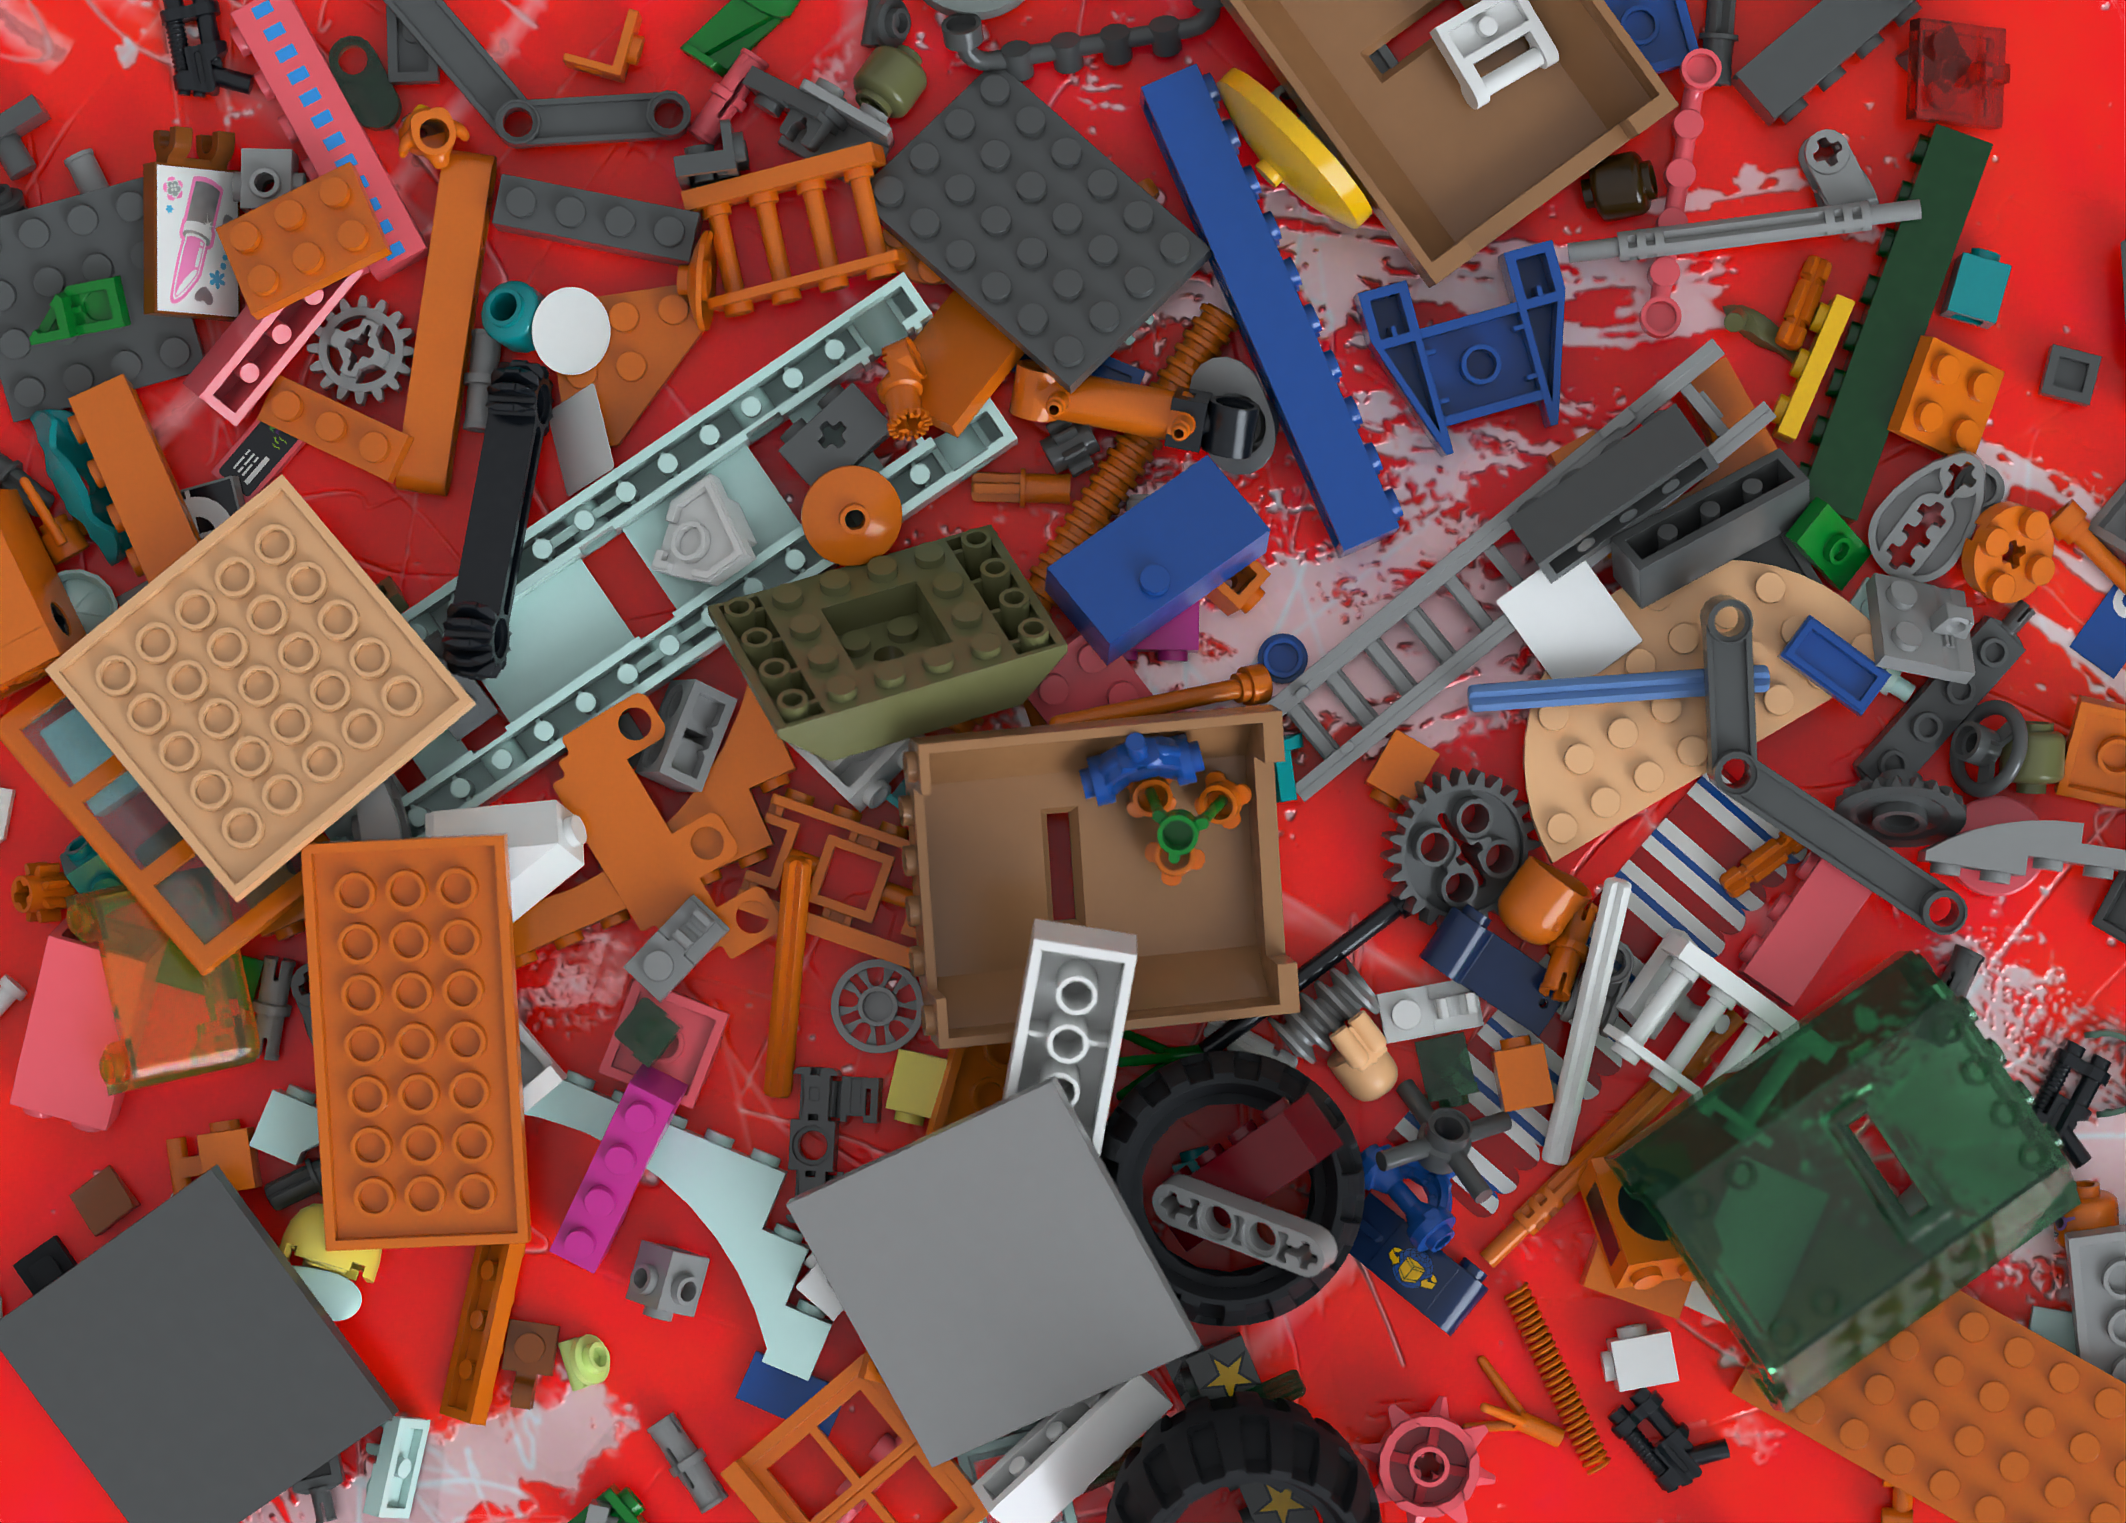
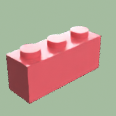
(1802, 929)

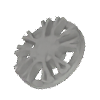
(876, 1006)

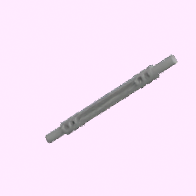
(1744, 231)

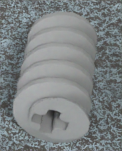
(1325, 1013)

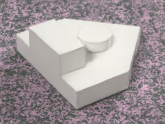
(705, 535)

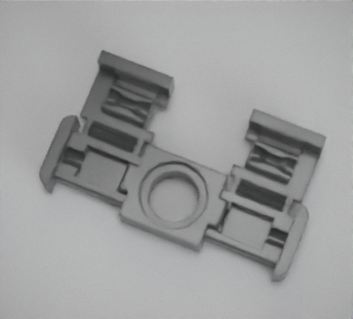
(819, 1102)

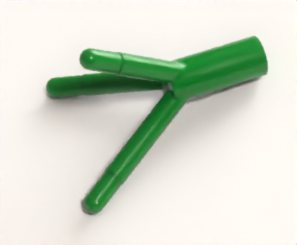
(1162, 1056)

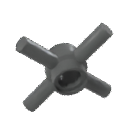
(1444, 1141)

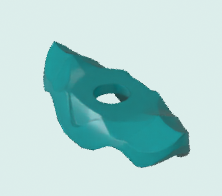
(65, 464)

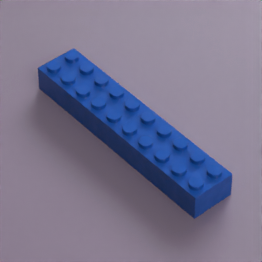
(1269, 313)

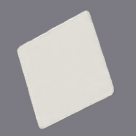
(581, 440)

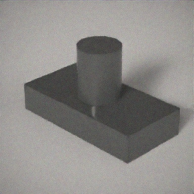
(14, 124)

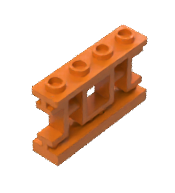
(837, 916)

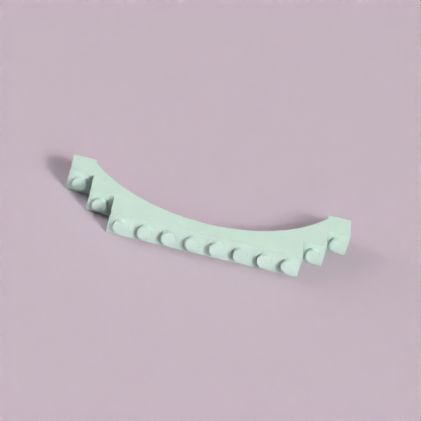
(720, 1184)

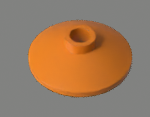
(699, 280)
(834, 497)

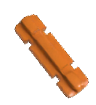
(1803, 303)
(1759, 864)

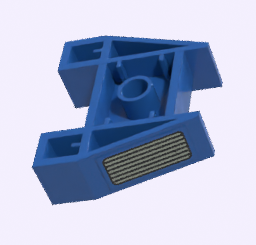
(1477, 360)

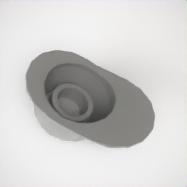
(1233, 378)

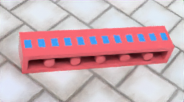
(322, 119)

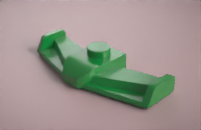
(734, 27)

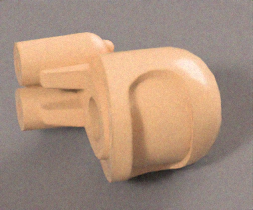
(1362, 1059)

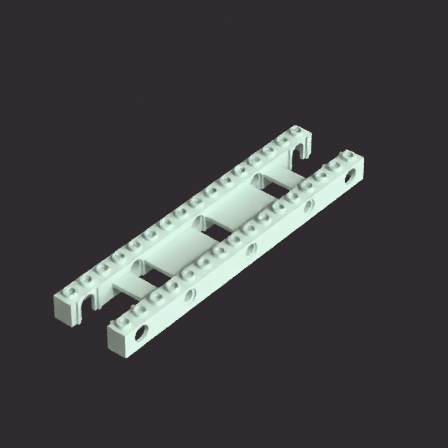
(567, 639)

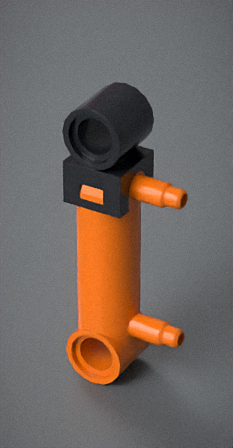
(1180, 417)

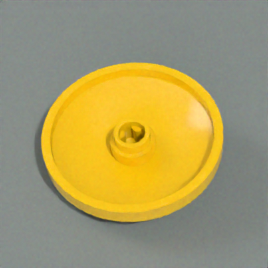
(1291, 151)

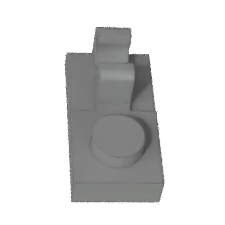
(676, 948)

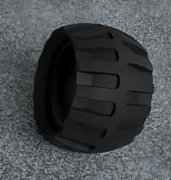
(1258, 1082)
(1237, 1444)

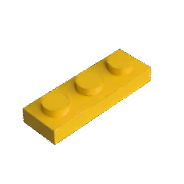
(1810, 367)

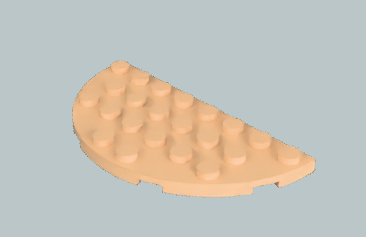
(1611, 760)

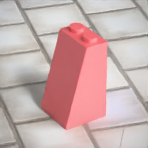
(67, 1038)

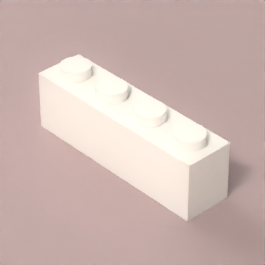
(1069, 1452)

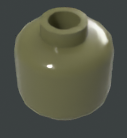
(890, 80)
(2043, 760)

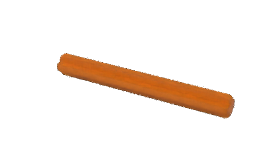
(787, 976)

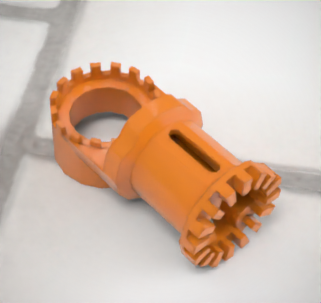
(903, 390)

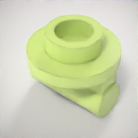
(585, 1360)

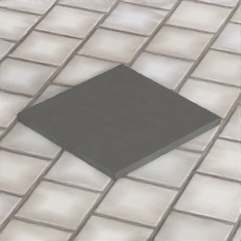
(193, 1363)

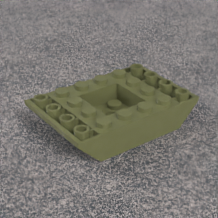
(892, 645)

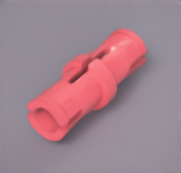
(726, 98)

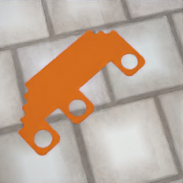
(629, 837)

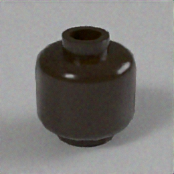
(1620, 186)

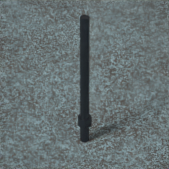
(1316, 967)

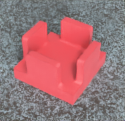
(688, 1056)

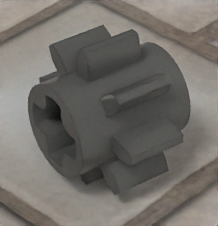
(1070, 447)

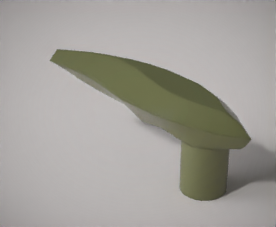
(1755, 328)

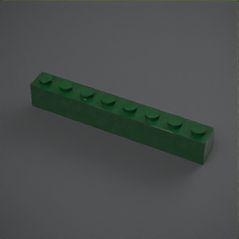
(1894, 318)

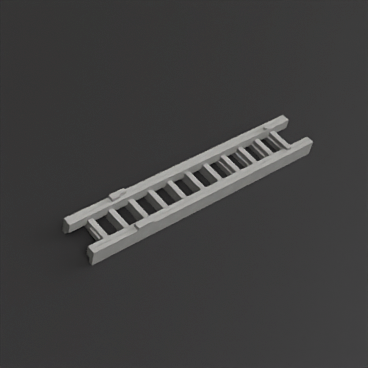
(1444, 573)

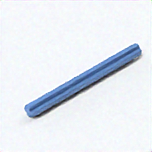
(1596, 689)

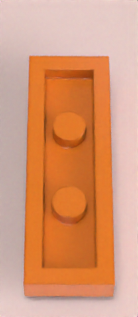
(335, 428)

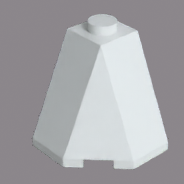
(542, 843)

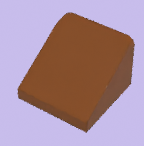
(104, 1201)

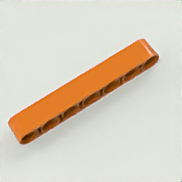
(447, 321)

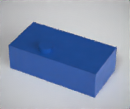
(1157, 559)

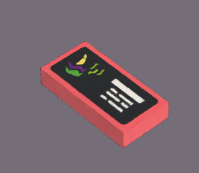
(258, 458)

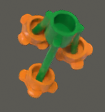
(1179, 828)

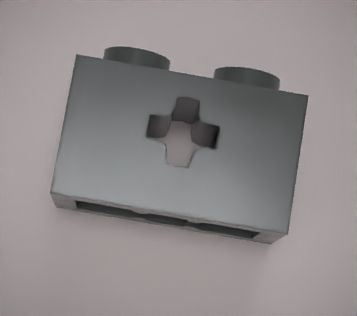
(840, 407)

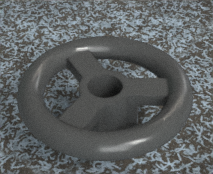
(1983, 746)

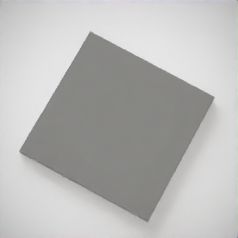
(994, 1272)

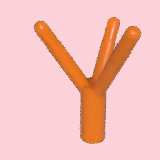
(1520, 1419)

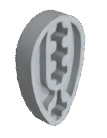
(1902, 508)

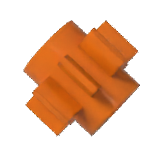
(41, 892)

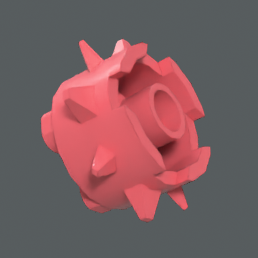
(1451, 1447)

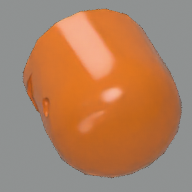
(1541, 901)

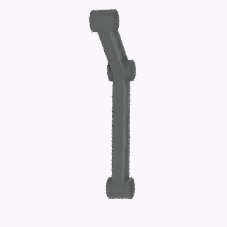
(496, 96)
(1783, 804)

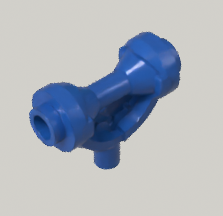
(1140, 760)
(1429, 1223)

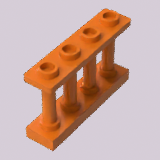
(762, 192)

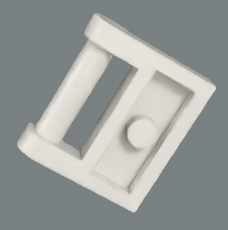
(1484, 31)

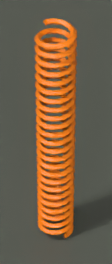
(1562, 1378)

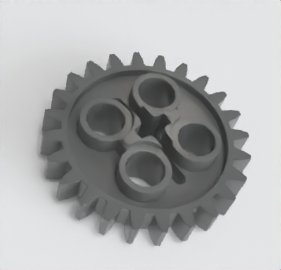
(1495, 823)

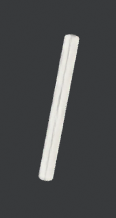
(1586, 1021)

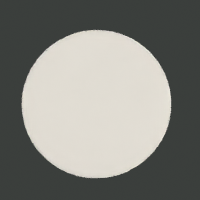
(571, 331)

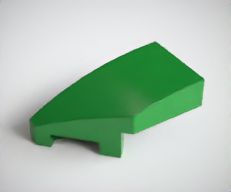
(84, 310)

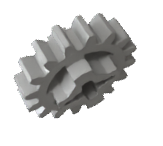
(352, 372)

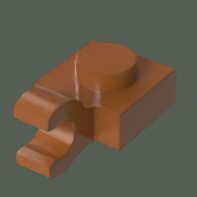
(529, 1352)

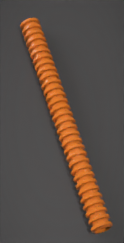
(1127, 457)

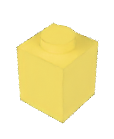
(915, 1085)

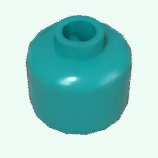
(509, 315)

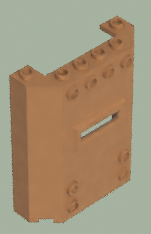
(1422, 157)
(984, 873)

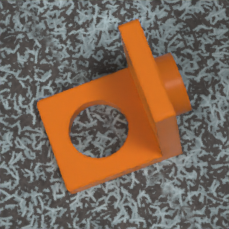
(628, 52)

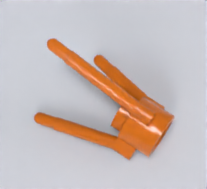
(60, 535)

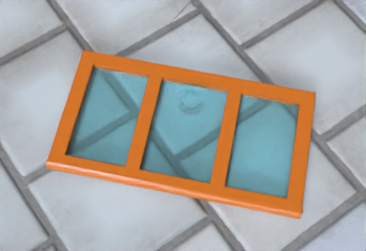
(136, 837)

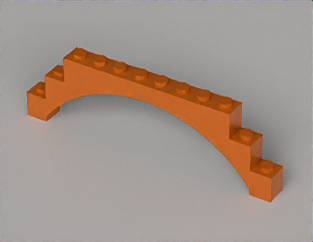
(748, 760)

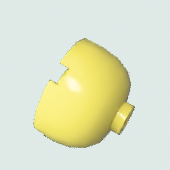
(307, 1239)

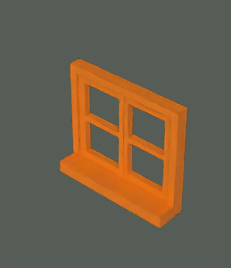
(772, 1503)

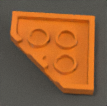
(646, 345)

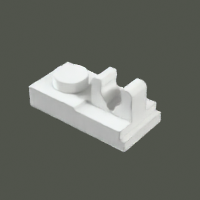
(1428, 1011)

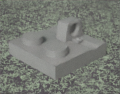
(1920, 628)

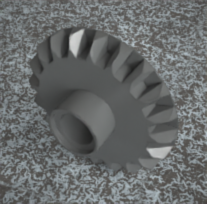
(1903, 809)

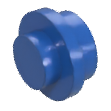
(1283, 657)

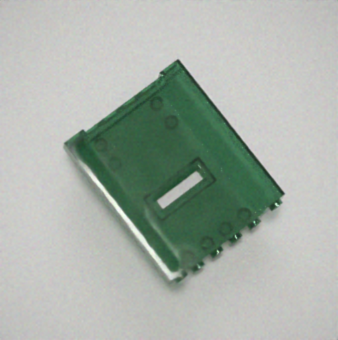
(1791, 1212)

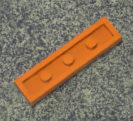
(481, 1332)

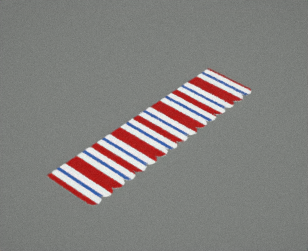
(1672, 886)

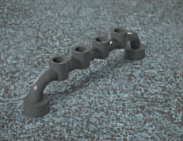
(1066, 50)

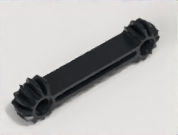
(498, 518)

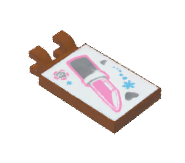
(181, 208)

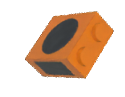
(1628, 1233)

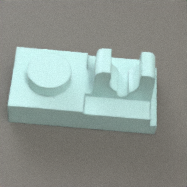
(397, 1467)

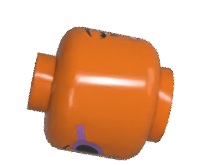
(2096, 1210)

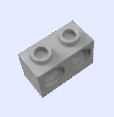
(694, 728)

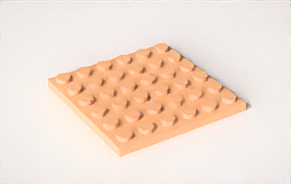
(260, 687)

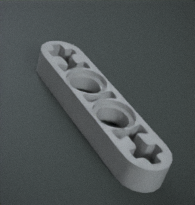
(1243, 1232)

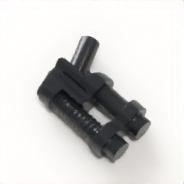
(200, 66)
(2062, 1112)
(1672, 1457)

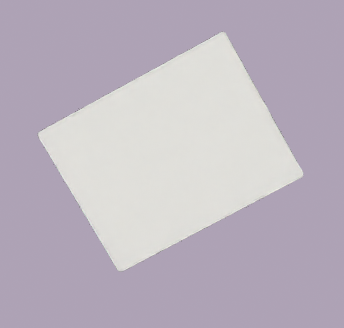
(1569, 623)

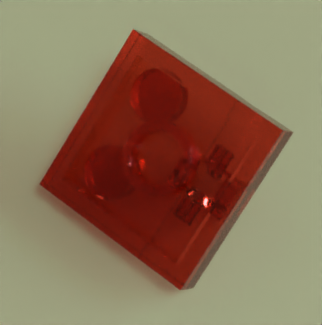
(1956, 74)

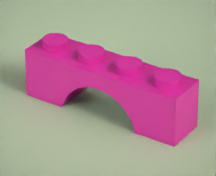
(618, 1168)

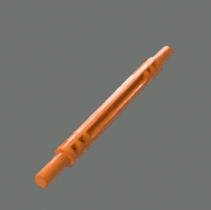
(1620, 1128)

